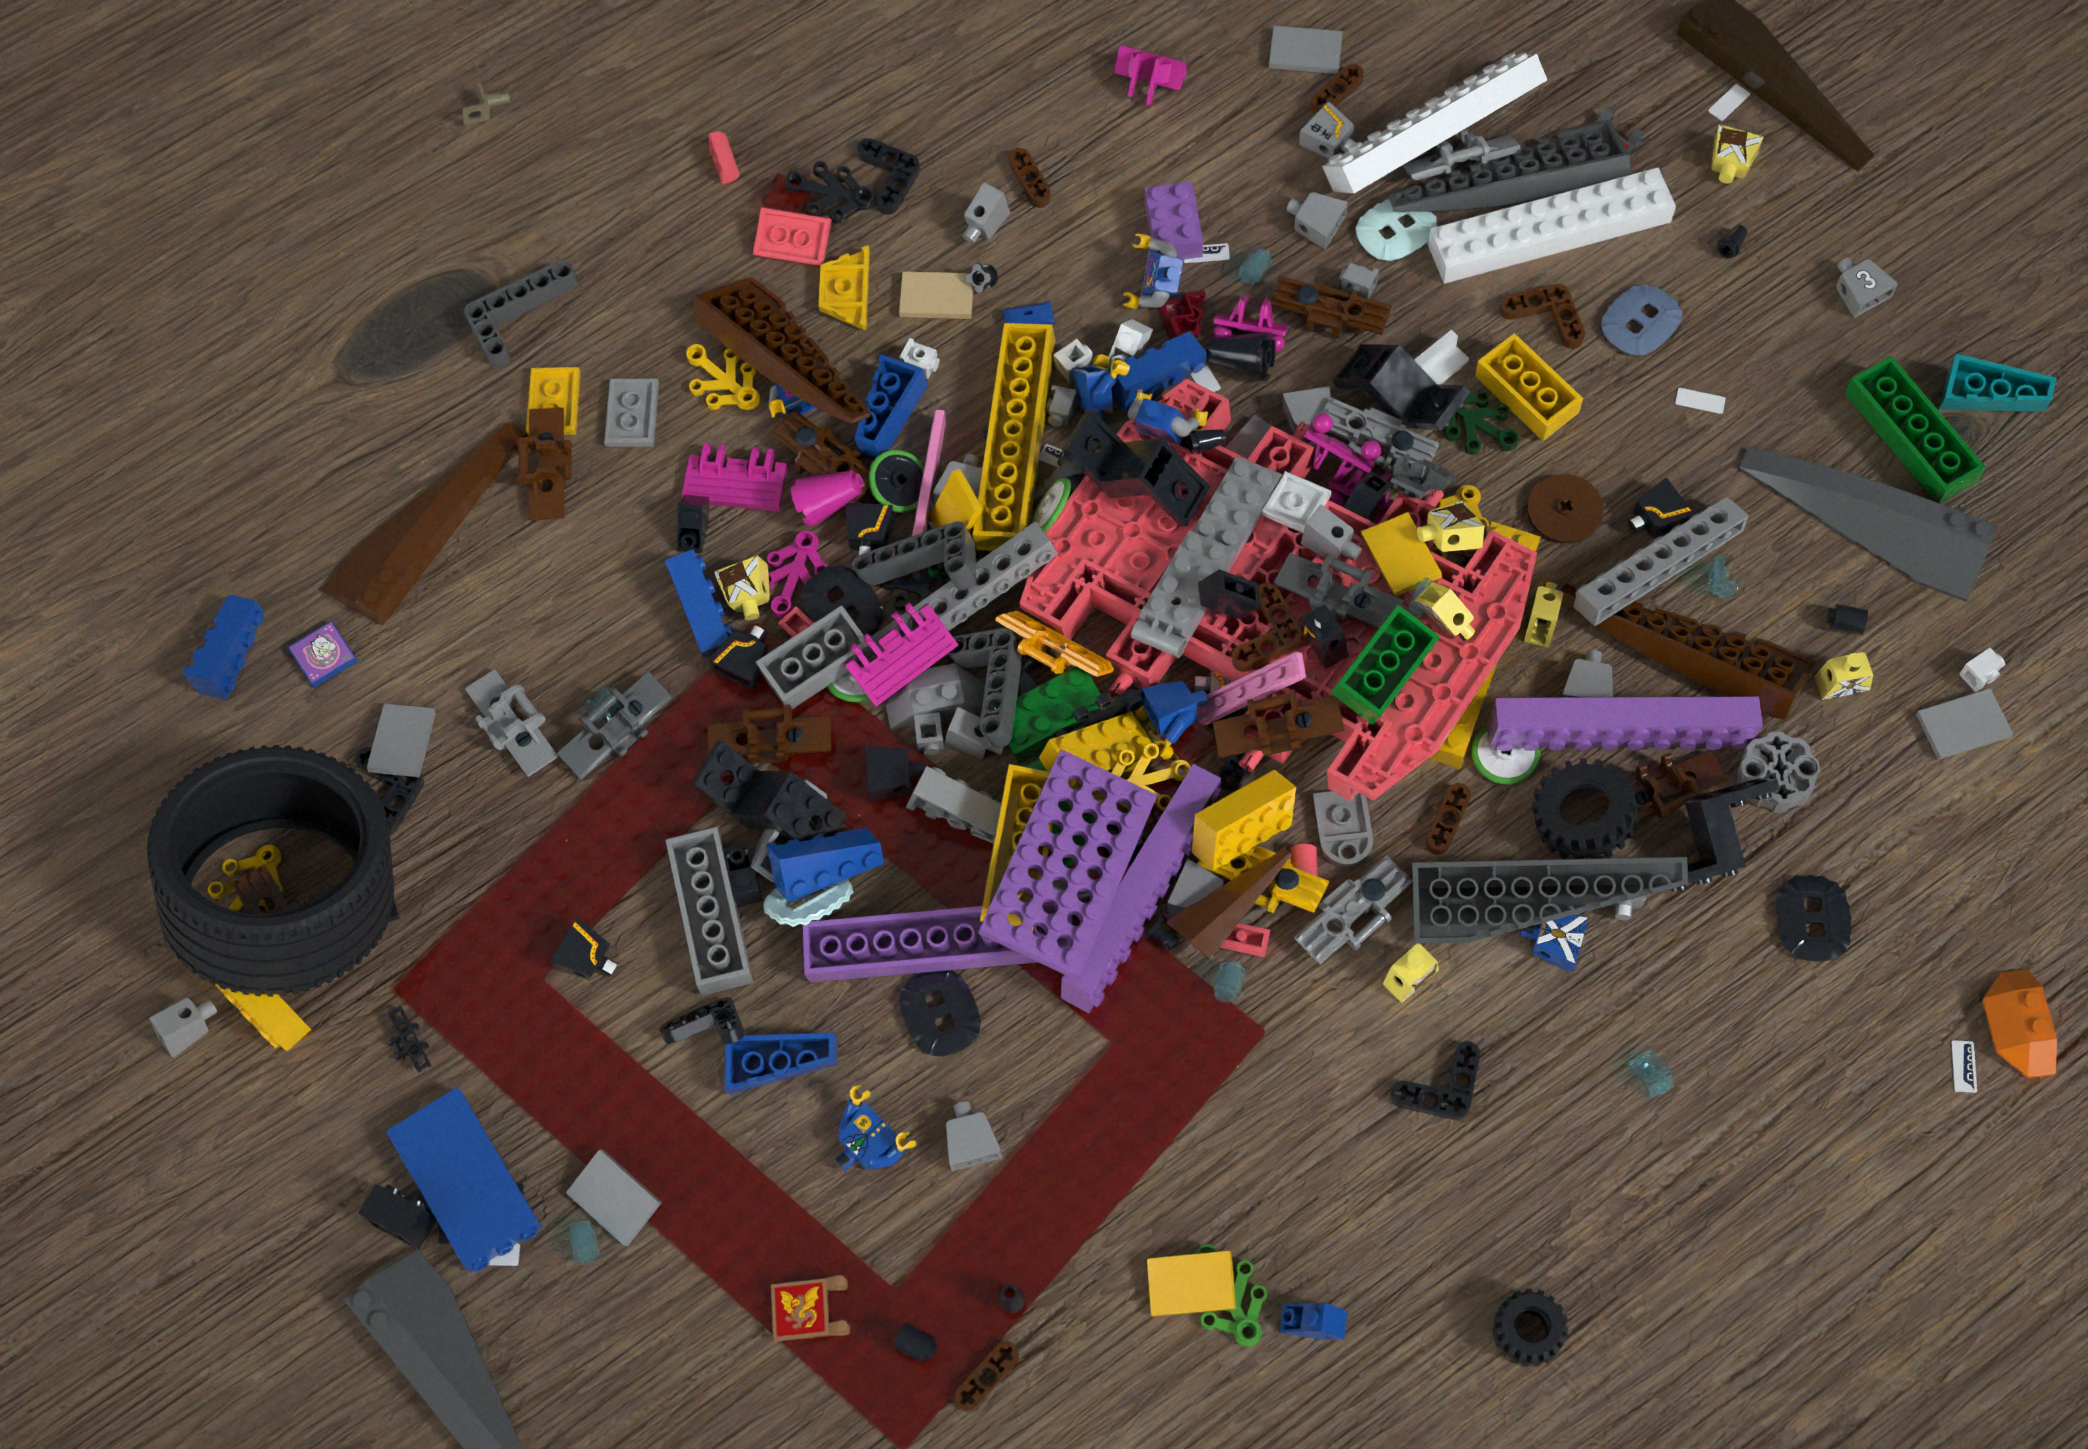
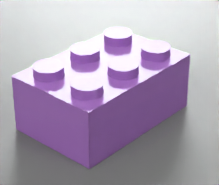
(1175, 218)

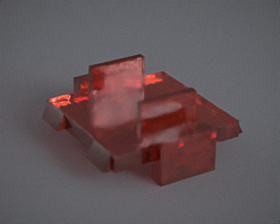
(781, 199)

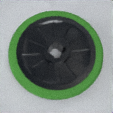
(886, 487)

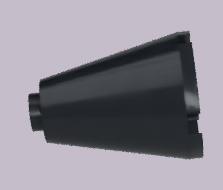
(1244, 354)

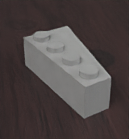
(956, 803)

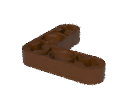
(1553, 305)
(1276, 636)

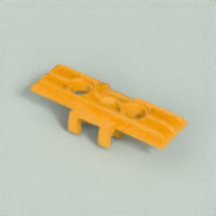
(1039, 638)

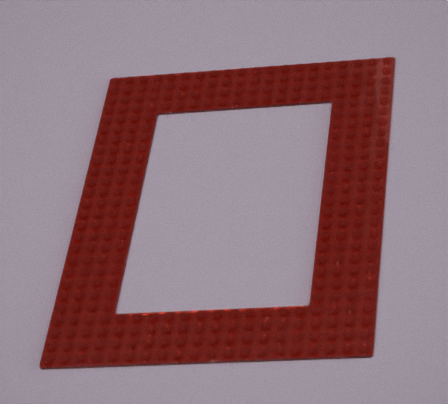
(493, 1004)

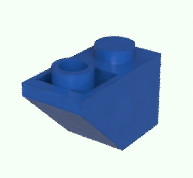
(1313, 1321)

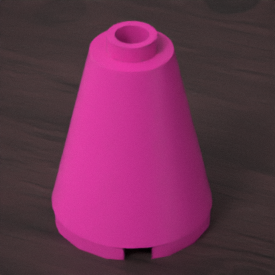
(824, 494)

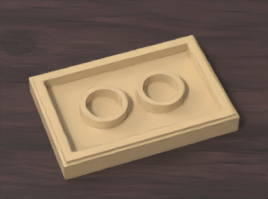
(936, 295)

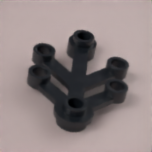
(832, 192)
(918, 585)
(1128, 702)

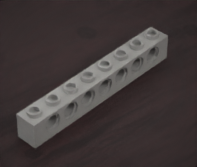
(1660, 561)
(994, 576)

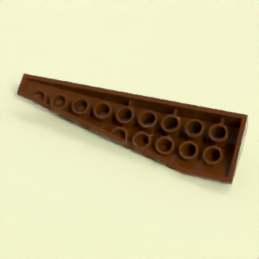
(766, 337)

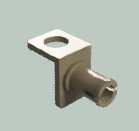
(486, 101)

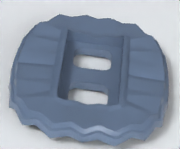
(1654, 330)

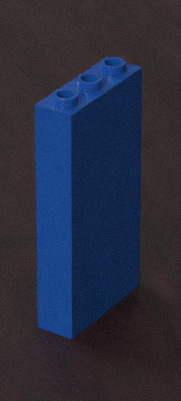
(464, 1180)

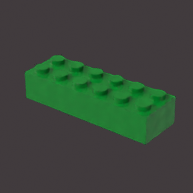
(1915, 430)

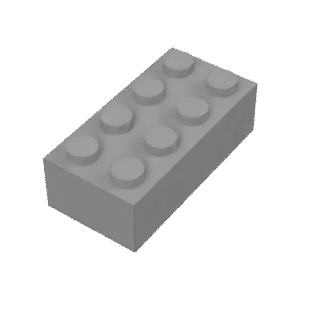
(813, 658)

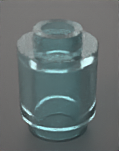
(1255, 266)
(1229, 981)
(584, 1242)

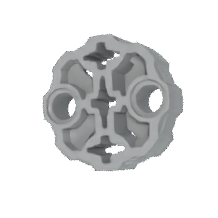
(1769, 752)

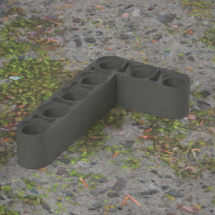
(514, 305)
(944, 544)
(998, 651)

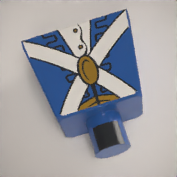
(1558, 940)

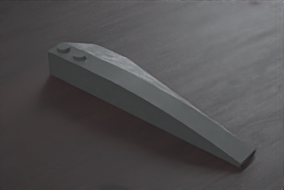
(1551, 167)
(1913, 534)
(1495, 897)
(429, 1341)

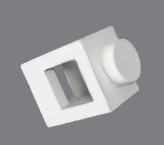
(920, 356)
(1070, 357)
(1982, 669)

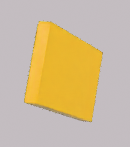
(555, 389)
(956, 503)
(1400, 554)
(1191, 1283)

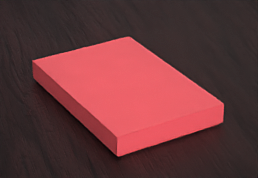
(792, 237)

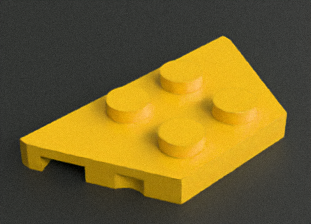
(845, 288)

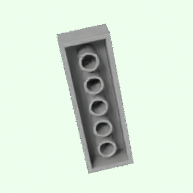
(709, 912)

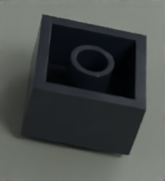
(397, 1215)

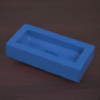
(1039, 314)

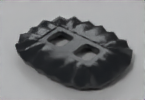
(855, 592)
(1833, 916)
(921, 1019)

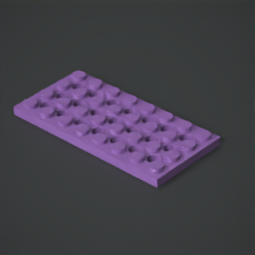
(1101, 891)

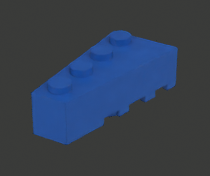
(1159, 369)
(891, 401)
(698, 601)
(225, 647)
(821, 862)
(776, 1057)

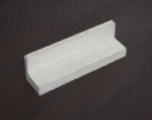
(1442, 358)

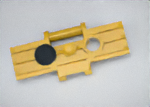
(1288, 885)

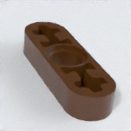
(1338, 80)
(1029, 168)
(1446, 807)
(974, 1376)

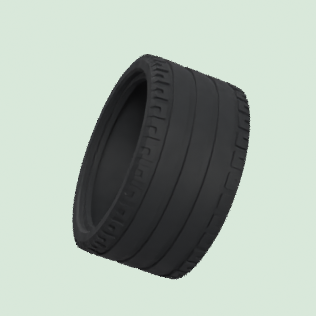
(257, 793)

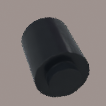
(1847, 619)
(916, 1343)

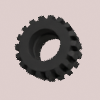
(1540, 1306)

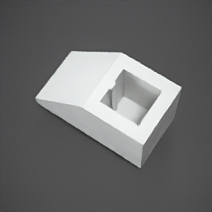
(1130, 341)

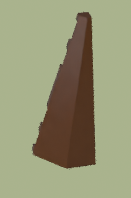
(1216, 915)

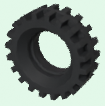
(1590, 838)

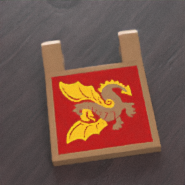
(802, 1309)

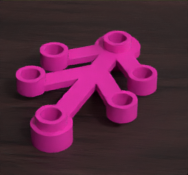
(794, 569)

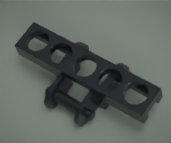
(414, 1052)

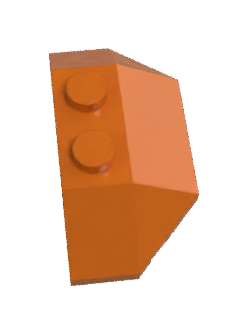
(2021, 1023)

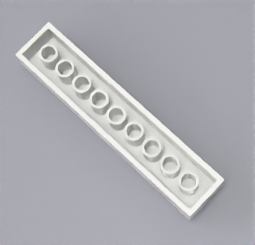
(1434, 122)
(1551, 225)

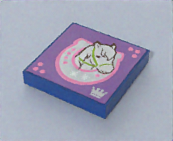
(322, 654)

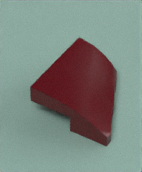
(1183, 314)

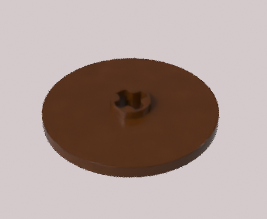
(1572, 524)

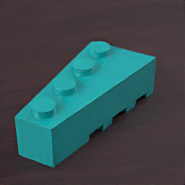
(1994, 387)

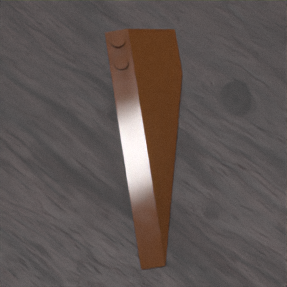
(397, 554)
(1709, 655)

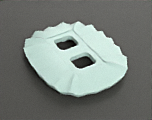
(1406, 239)
(813, 907)

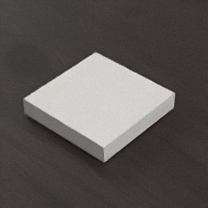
(1295, 501)

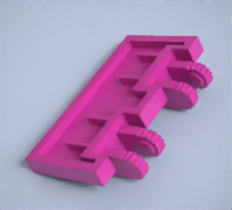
(740, 483)
(902, 656)

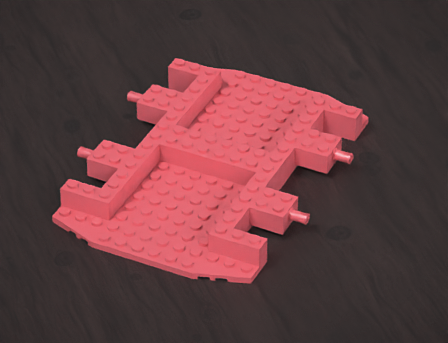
(1121, 547)

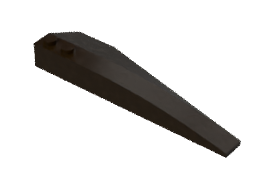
(1756, 59)

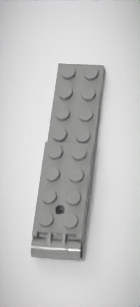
(1207, 548)

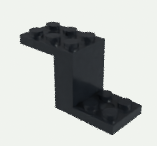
(1401, 386)
(1136, 468)
(765, 797)
(1716, 831)

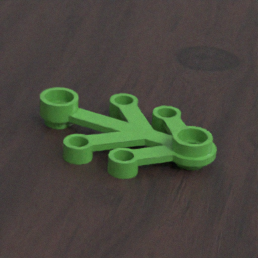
(1241, 1321)

